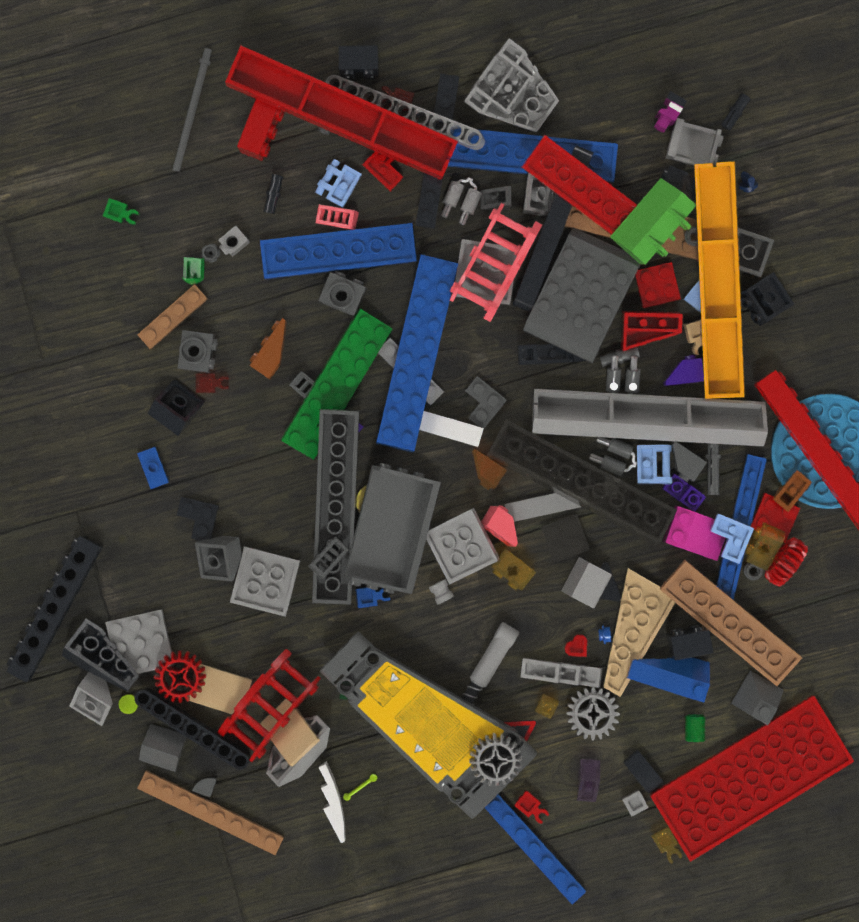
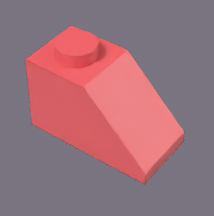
(500, 525)

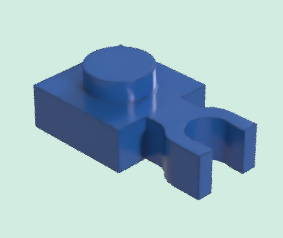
(368, 597)

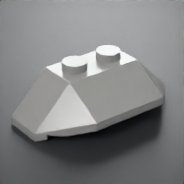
(282, 772)

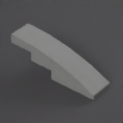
(561, 672)

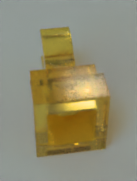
(547, 706)

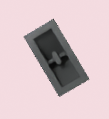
(494, 197)

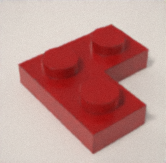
(381, 169)

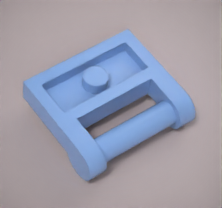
(648, 464)

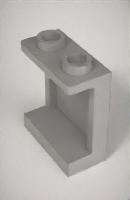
(693, 144)

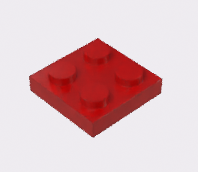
(657, 285)
(774, 515)

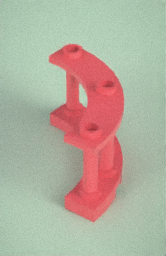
(509, 270)

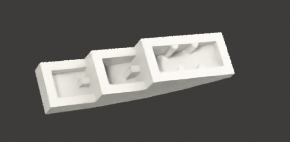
(451, 428)
(334, 807)

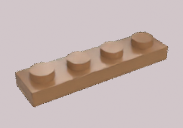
(172, 316)

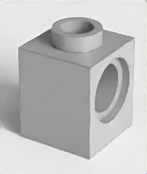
(233, 233)

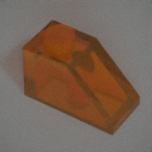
(487, 470)

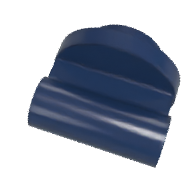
(748, 182)

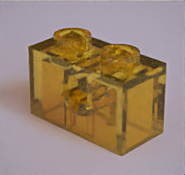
(764, 556)
(523, 575)

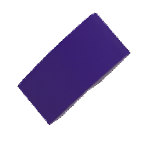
(684, 493)

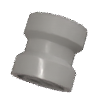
(441, 591)

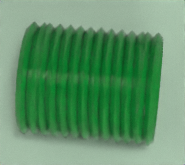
(695, 728)

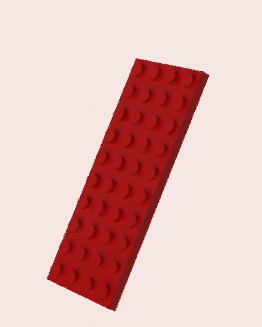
(751, 778)

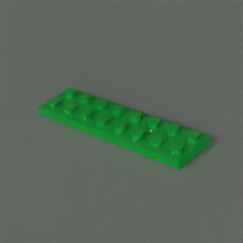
(337, 380)

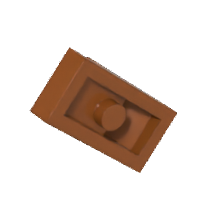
(792, 490)

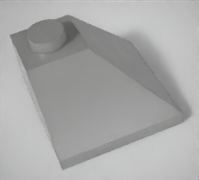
(92, 698)

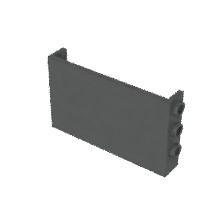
(391, 529)

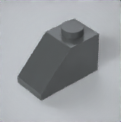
(686, 462)

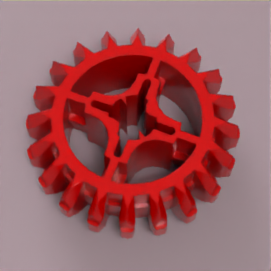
(786, 561)
(170, 690)

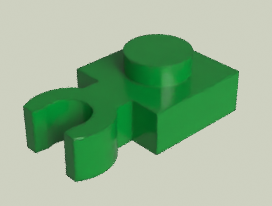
(118, 211)

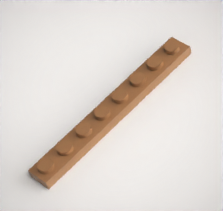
(210, 812)

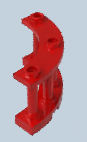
(254, 695)

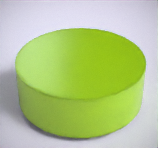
(127, 704)

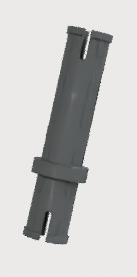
(713, 469)

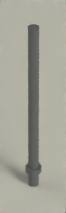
(204, 63)

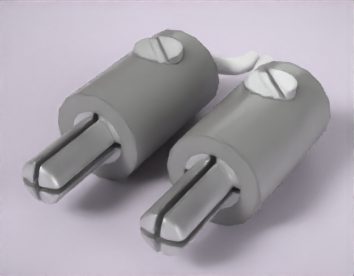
(452, 197)

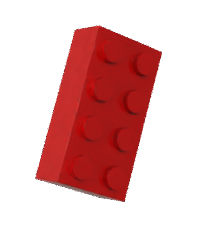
(260, 130)

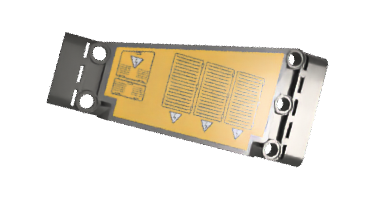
(424, 722)

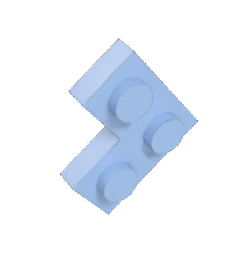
(736, 534)

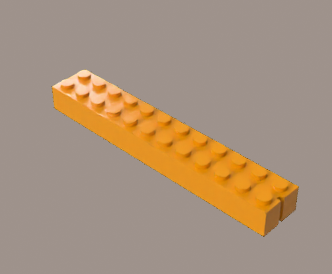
(719, 280)

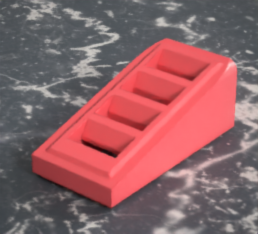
(352, 218)

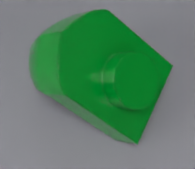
(193, 270)

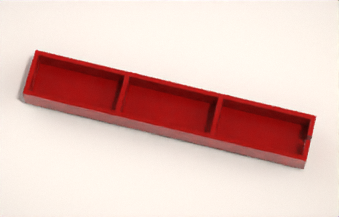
(340, 112)

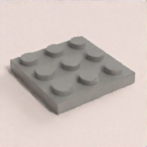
(484, 269)
(461, 546)
(265, 581)
(141, 639)

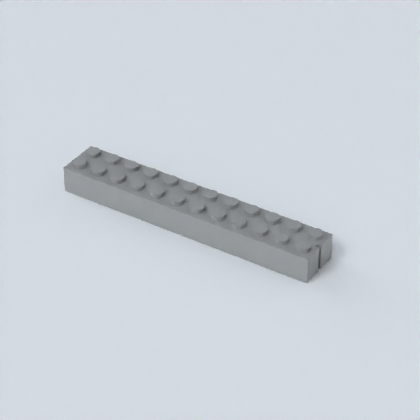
(649, 417)

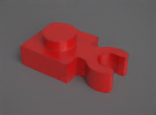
(529, 805)

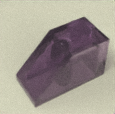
(588, 780)

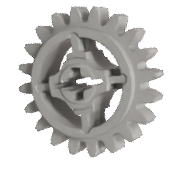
(593, 729)

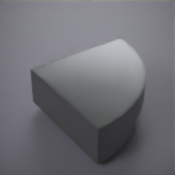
(205, 786)

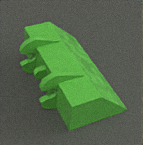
(654, 222)

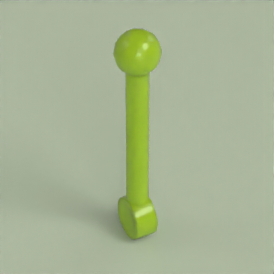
(373, 777)

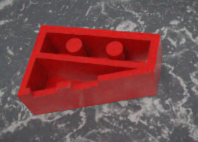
(648, 326)

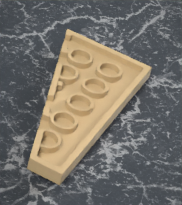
(638, 622)

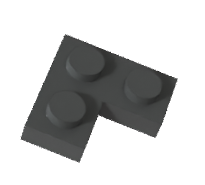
(489, 401)

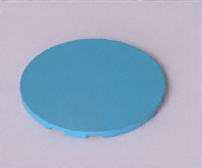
(840, 422)

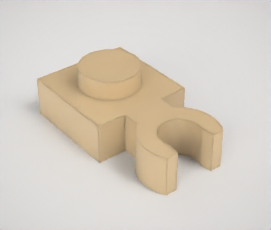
(694, 334)

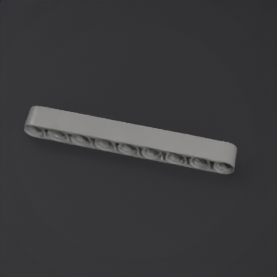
(414, 114)

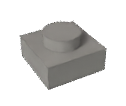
(635, 803)

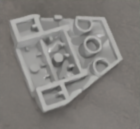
(512, 90)

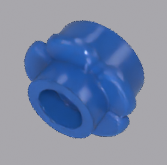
(605, 634)

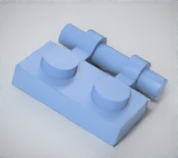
(343, 186)

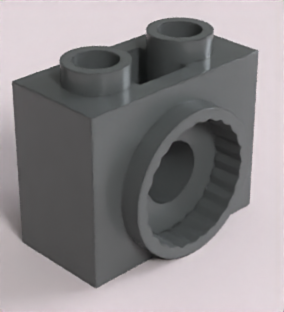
(337, 283)
(204, 360)

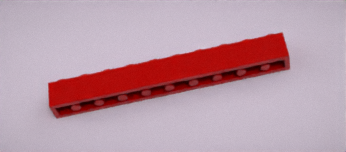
(811, 442)

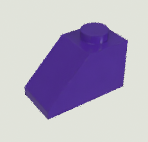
(686, 372)

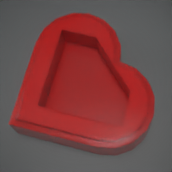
(577, 646)

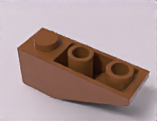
(271, 353)

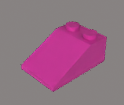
(692, 533)

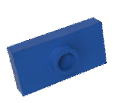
(153, 468)

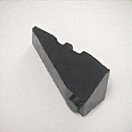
(96, 654)

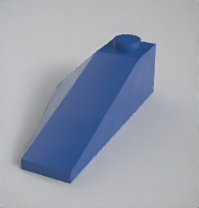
(683, 677)

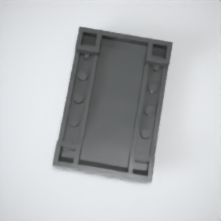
(582, 295)

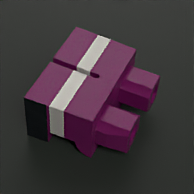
(668, 116)

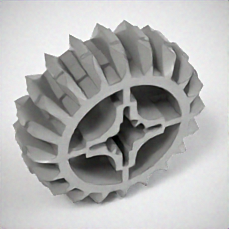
(504, 759)

